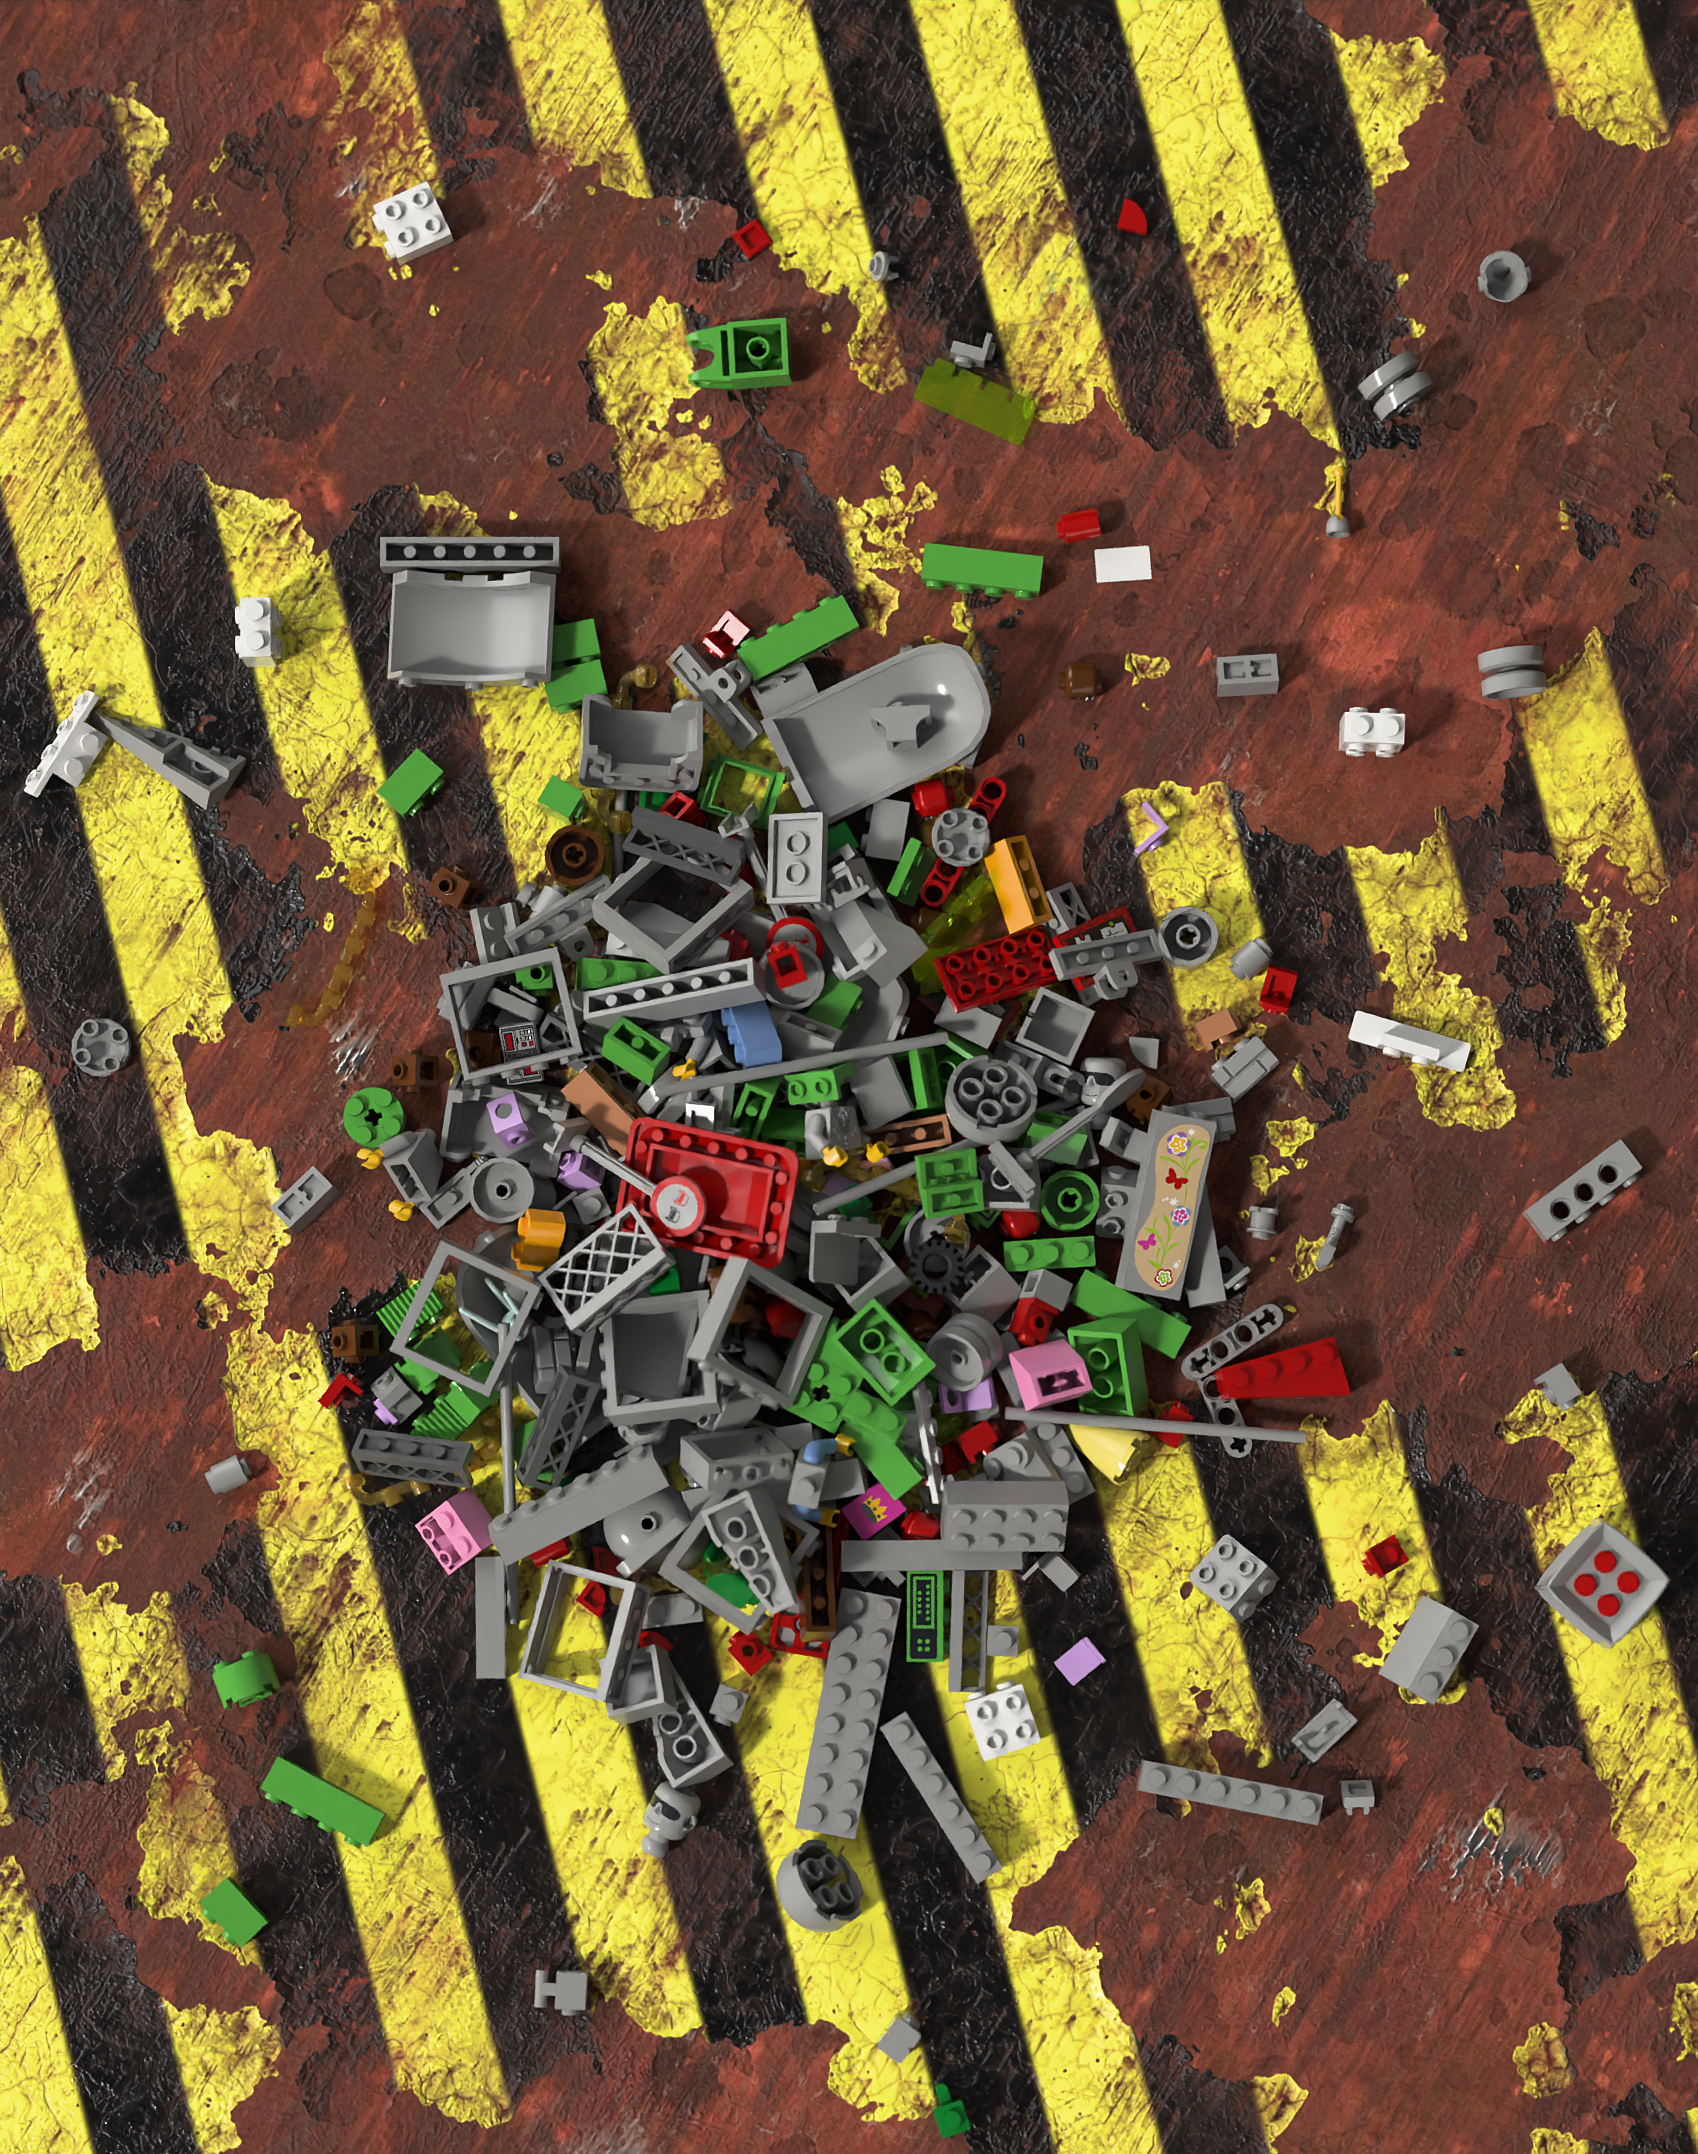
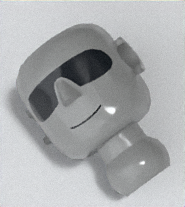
(1099, 1076)
(669, 1817)

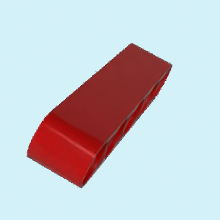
(946, 884)

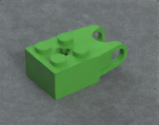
(736, 352)
(830, 1370)

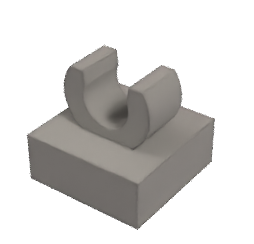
(1357, 1794)

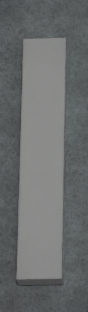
(920, 1556)

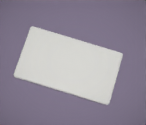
(1123, 564)

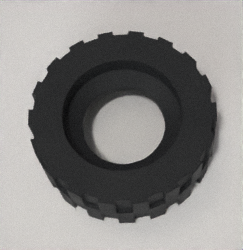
(544, 1316)

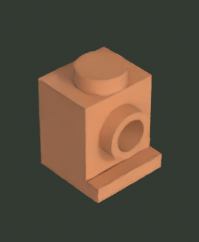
(1217, 1029)

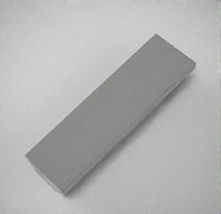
(1203, 1271)

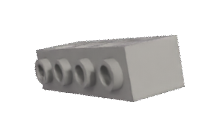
(1615, 1157)

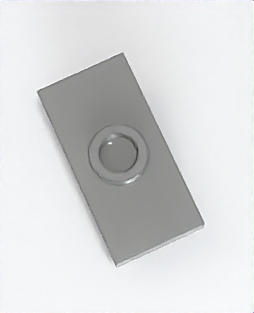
(901, 723)
(395, 1394)

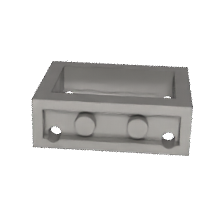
(740, 1457)

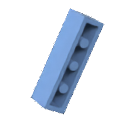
(752, 1034)

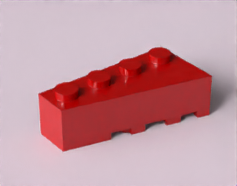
(1294, 1373)

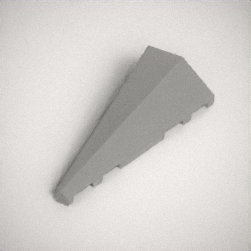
(193, 770)

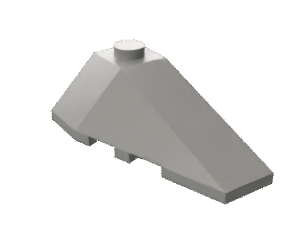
(878, 941)
(687, 1742)

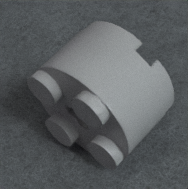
(1195, 923)

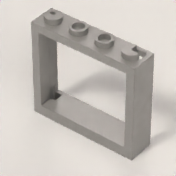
(691, 942)
(497, 969)
(719, 1314)
(519, 1326)
(664, 1410)
(710, 1599)
(622, 1642)

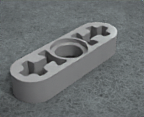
(654, 1545)

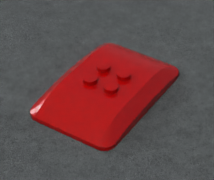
(744, 1183)

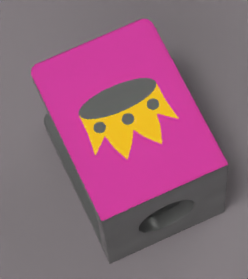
(872, 1511)

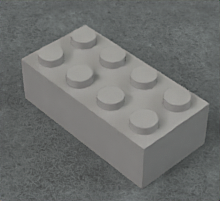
(1004, 1516)

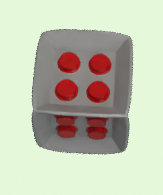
(1602, 1583)

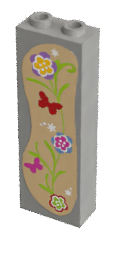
(1166, 1203)

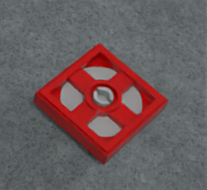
(786, 1635)

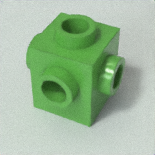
(537, 987)

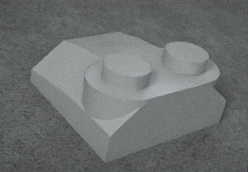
(1020, 1461)

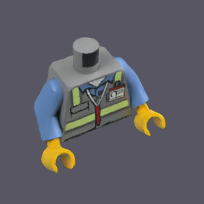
(810, 1478)

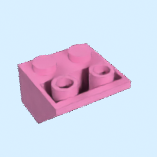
(1049, 1374)
(457, 1530)

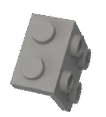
(1116, 1200)
(836, 1248)
(1234, 1578)

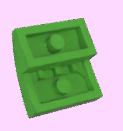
(949, 1183)

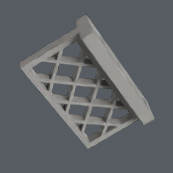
(616, 1292)

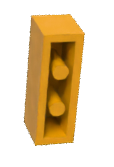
(1017, 884)

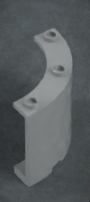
(471, 629)
(648, 1347)

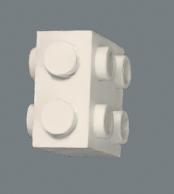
(411, 223)
(258, 628)
(1371, 732)
(1001, 1720)

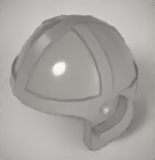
(1503, 276)
(646, 1433)

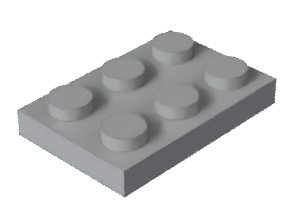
(797, 858)

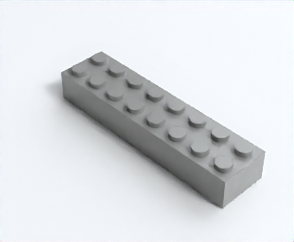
(848, 1713)

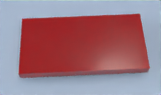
(997, 969)

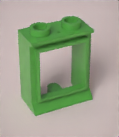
(714, 772)

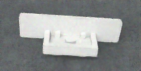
(71, 750)
(1409, 1041)
(920, 1438)

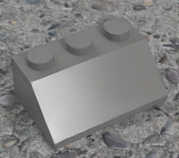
(1428, 1649)

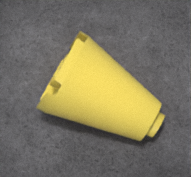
(1109, 1449)

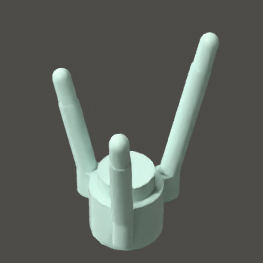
(507, 1301)

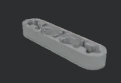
(1233, 1344)
(1215, 1405)

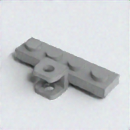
(718, 693)
(560, 924)
(1109, 959)

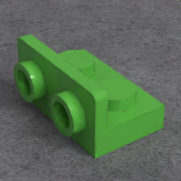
(911, 873)
(817, 1083)

